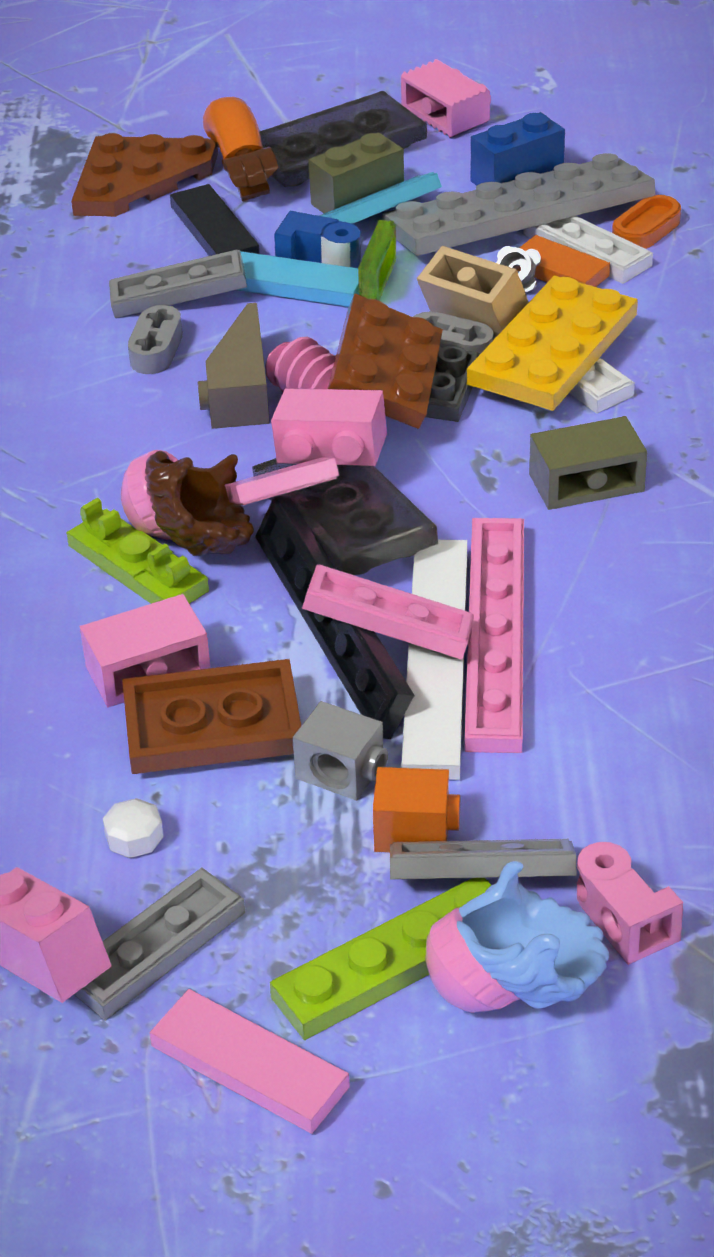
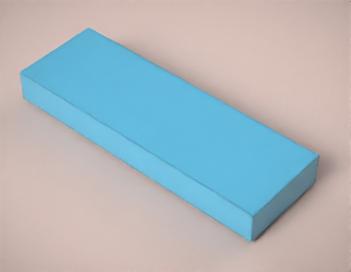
(386, 198)
(300, 279)

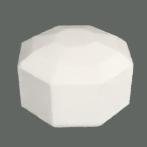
(133, 827)

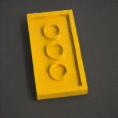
(552, 342)

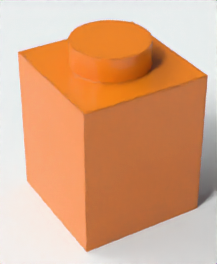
(413, 806)

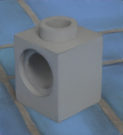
(339, 750)

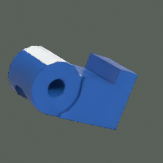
(318, 240)

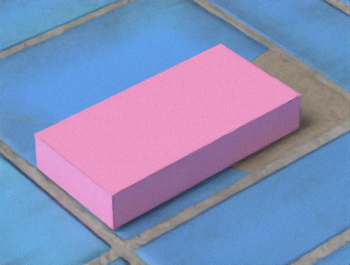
(282, 481)

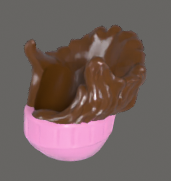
(185, 503)

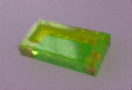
(378, 260)

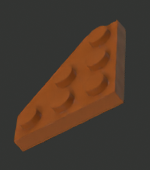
(136, 167)

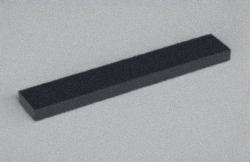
(352, 651)

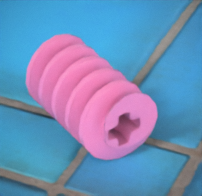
(300, 365)

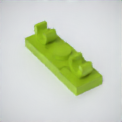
(134, 556)

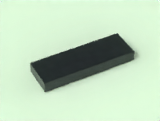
(212, 221)

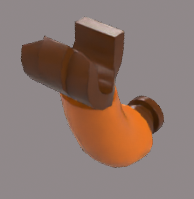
(237, 134)

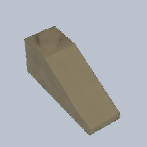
(237, 376)

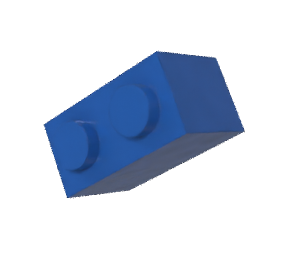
(516, 148)

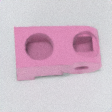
(624, 905)

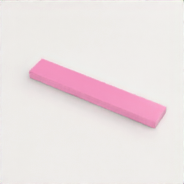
(495, 637)

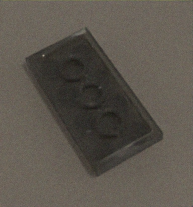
(335, 127)
(360, 518)

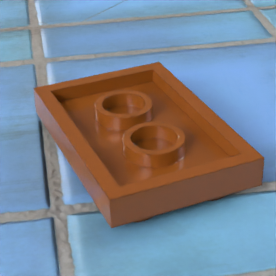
(388, 354)
(210, 716)

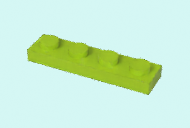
(366, 966)

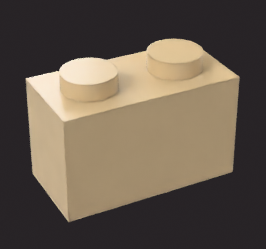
(472, 288)

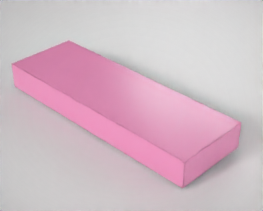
(389, 611)
(250, 1060)

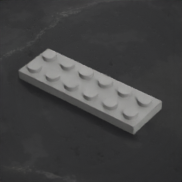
(518, 204)

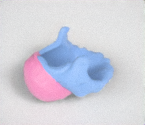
(513, 949)

